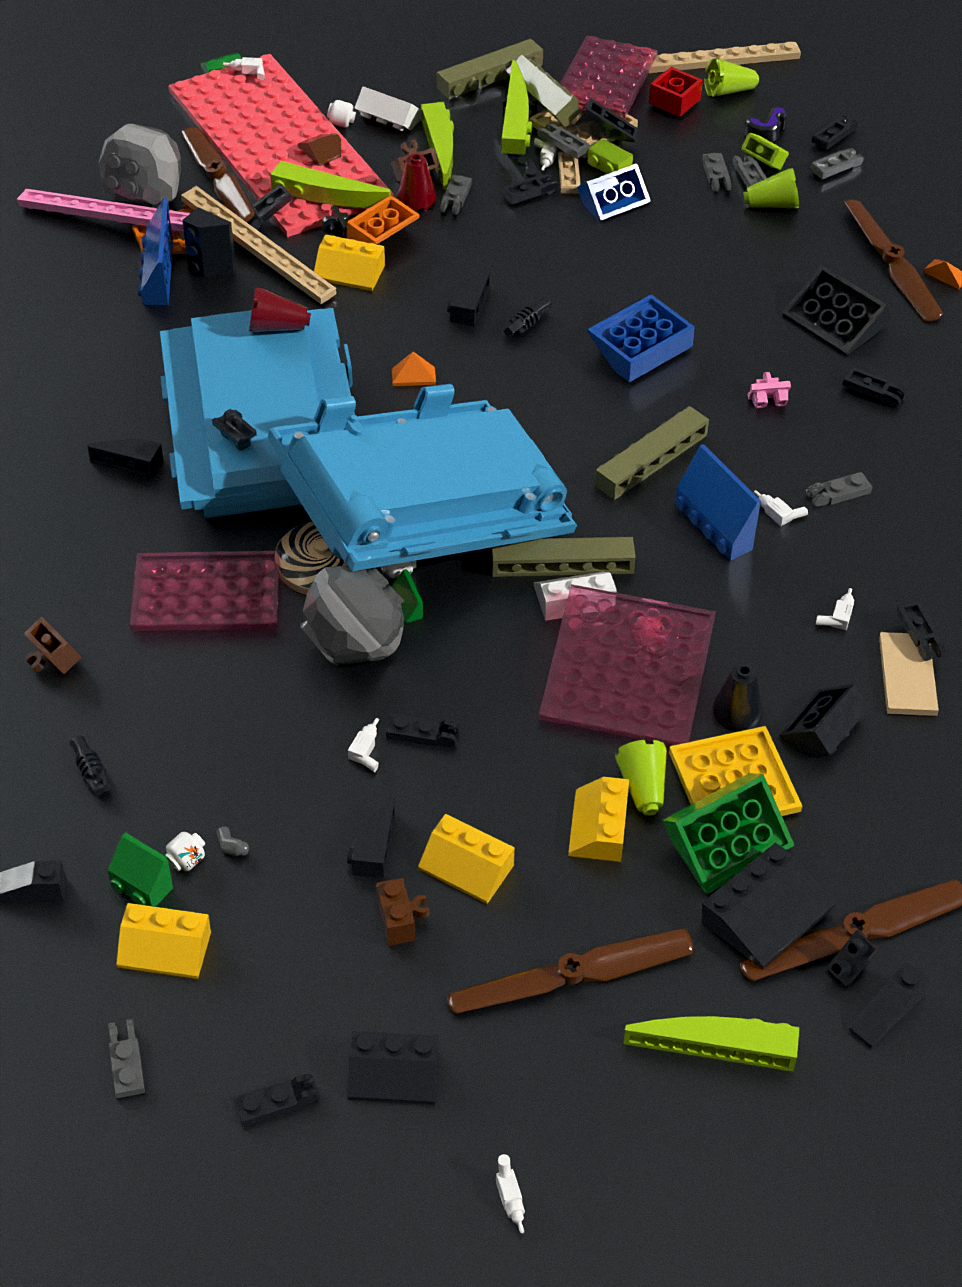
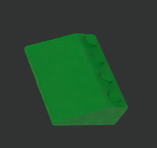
(728, 830)

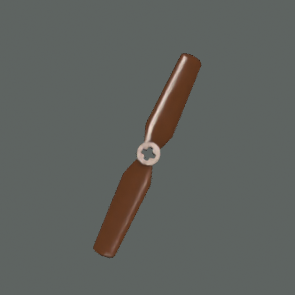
(225, 184)
(900, 270)
(877, 922)
(595, 965)

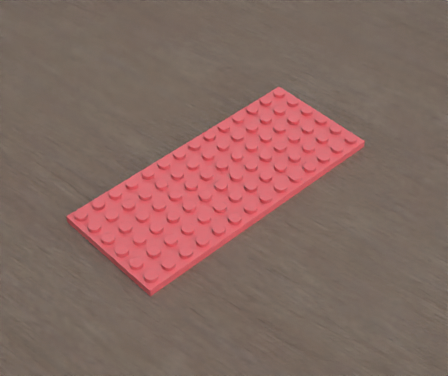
(260, 125)

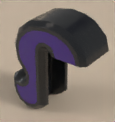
(771, 127)

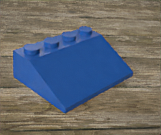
(157, 258)
(642, 337)
(718, 504)

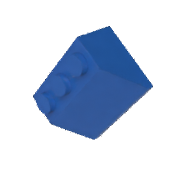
(614, 192)

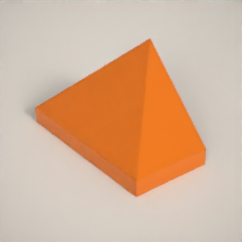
(945, 272)
(413, 372)

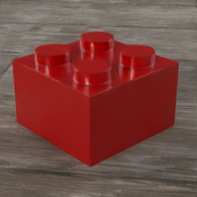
(675, 91)

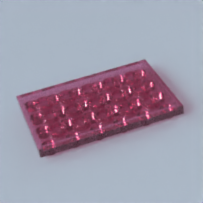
(608, 73)
(205, 591)

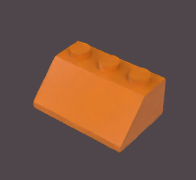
(380, 221)

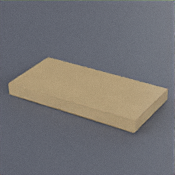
(907, 677)

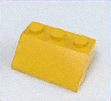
(349, 262)
(599, 819)
(467, 858)
(163, 940)

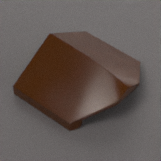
(322, 148)

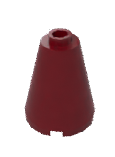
(416, 184)
(276, 313)

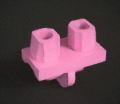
(769, 388)

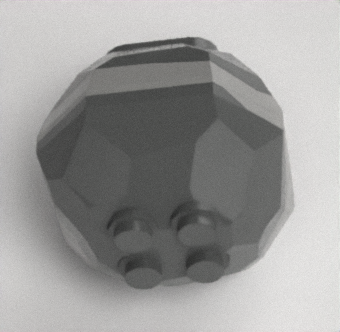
(140, 166)
(353, 615)

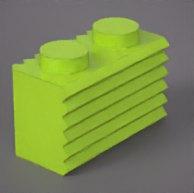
(764, 151)
(608, 157)

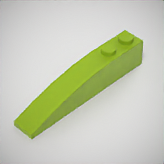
(516, 120)
(439, 134)
(326, 187)
(721, 1039)

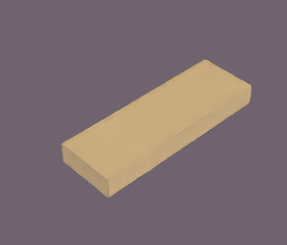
(568, 173)

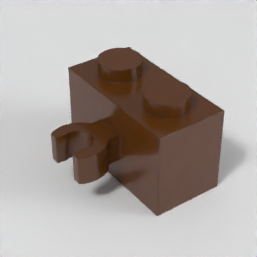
(399, 163)
(50, 646)
(398, 911)

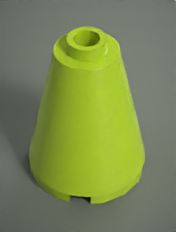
(728, 78)
(774, 192)
(645, 769)

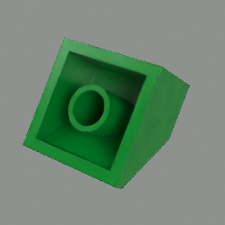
(139, 872)

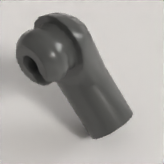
(231, 845)

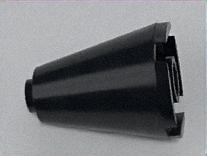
(739, 699)

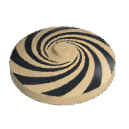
(304, 556)

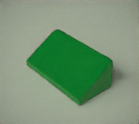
(217, 63)
(412, 603)

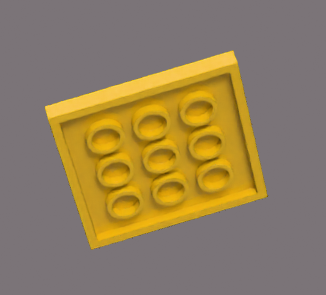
(722, 759)

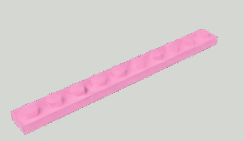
(95, 208)

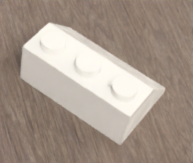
(387, 109)
(554, 593)

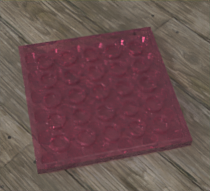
(628, 665)

